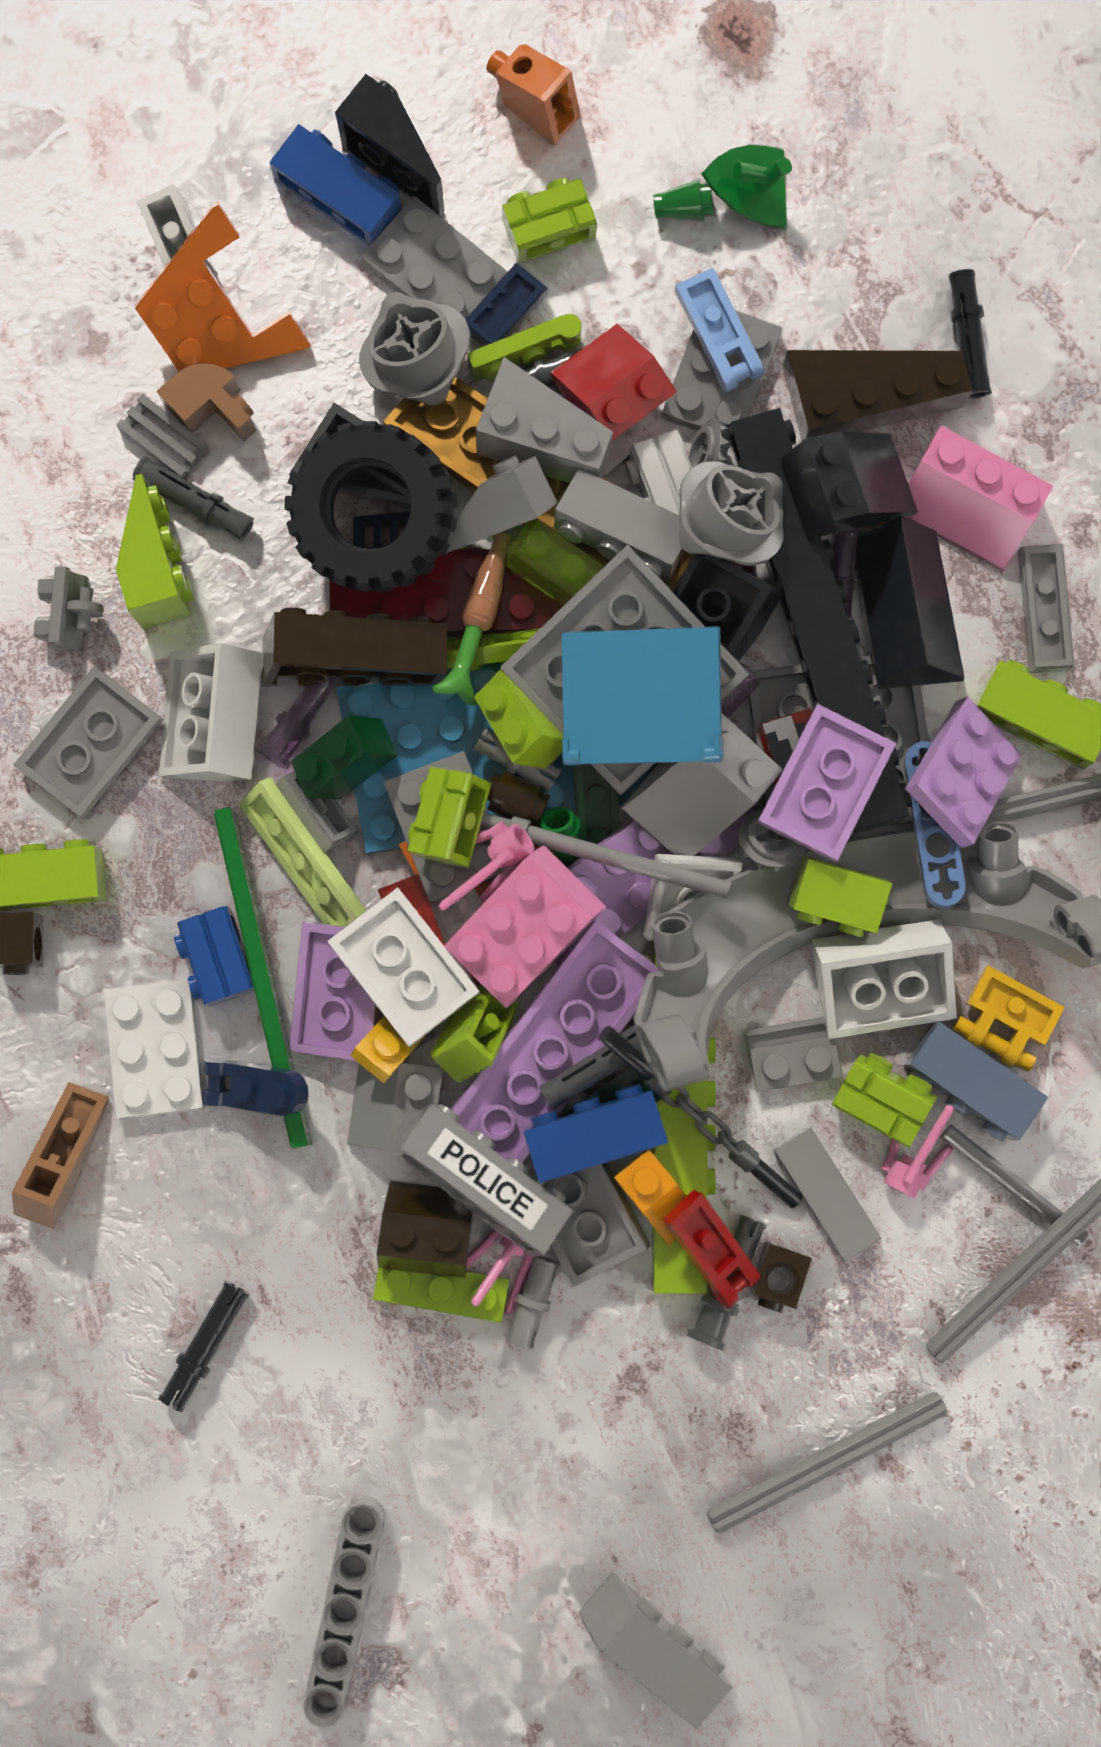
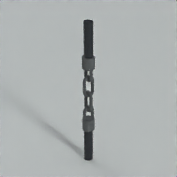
(740, 1152)

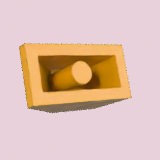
(651, 1190)

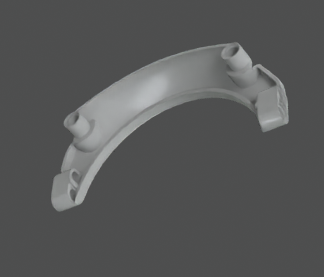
(718, 943)

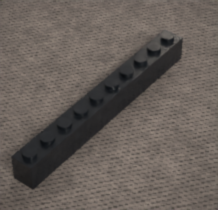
(816, 614)

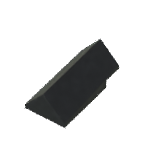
(907, 606)

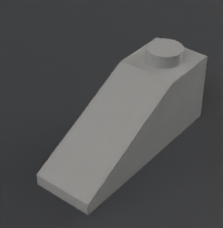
(503, 501)

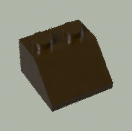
(424, 1231)

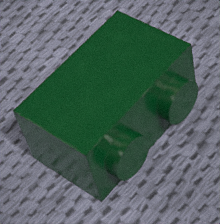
(344, 757)

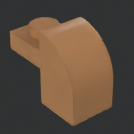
(201, 392)

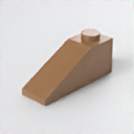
(59, 1156)

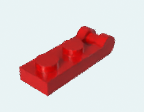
(711, 1248)

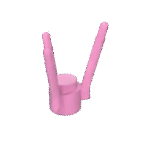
(506, 850)
(910, 1174)
(510, 1249)

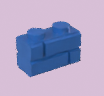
(215, 956)

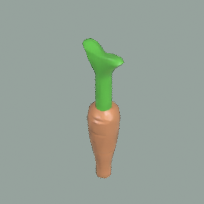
(477, 616)

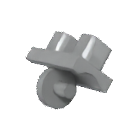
(70, 609)

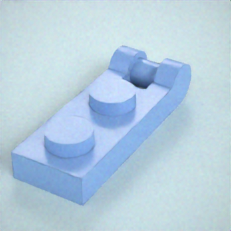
(718, 329)

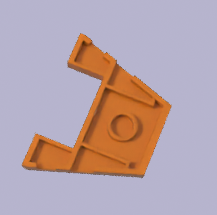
(196, 317)

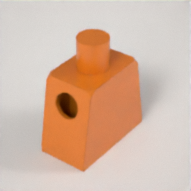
(536, 90)

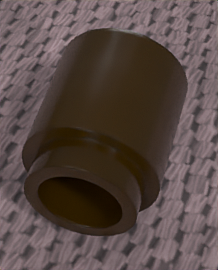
(516, 797)

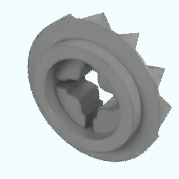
(710, 443)
(754, 847)

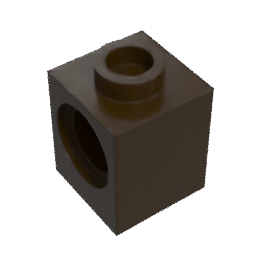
(20, 942)
(797, 1265)

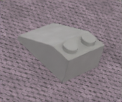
(696, 801)

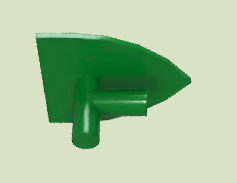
(752, 182)

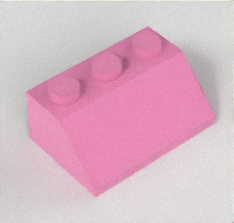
(975, 498)

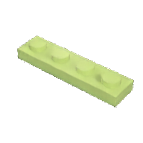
(300, 855)

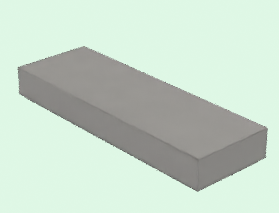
(1046, 608)
(827, 1194)

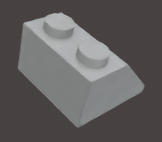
(387, 1109)

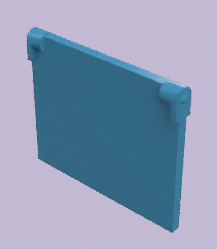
(642, 696)

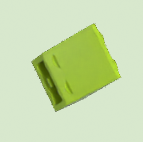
(148, 561)

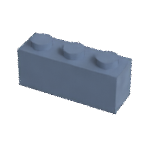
(975, 1083)

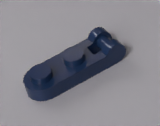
(254, 1087)

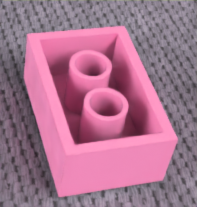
(524, 926)

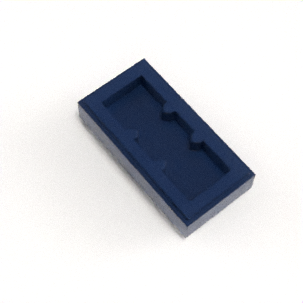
(506, 306)

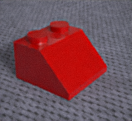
(614, 380)

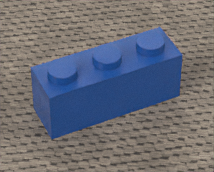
(335, 184)
(595, 1133)

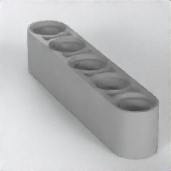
(343, 1632)

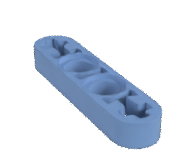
(924, 827)

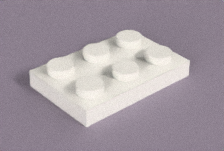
(403, 967)
(153, 1049)

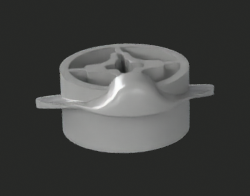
(414, 349)
(731, 513)

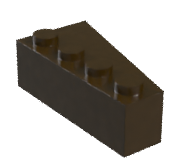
(871, 387)
(353, 649)

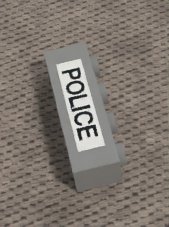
(483, 1180)

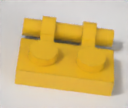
(1014, 1006)

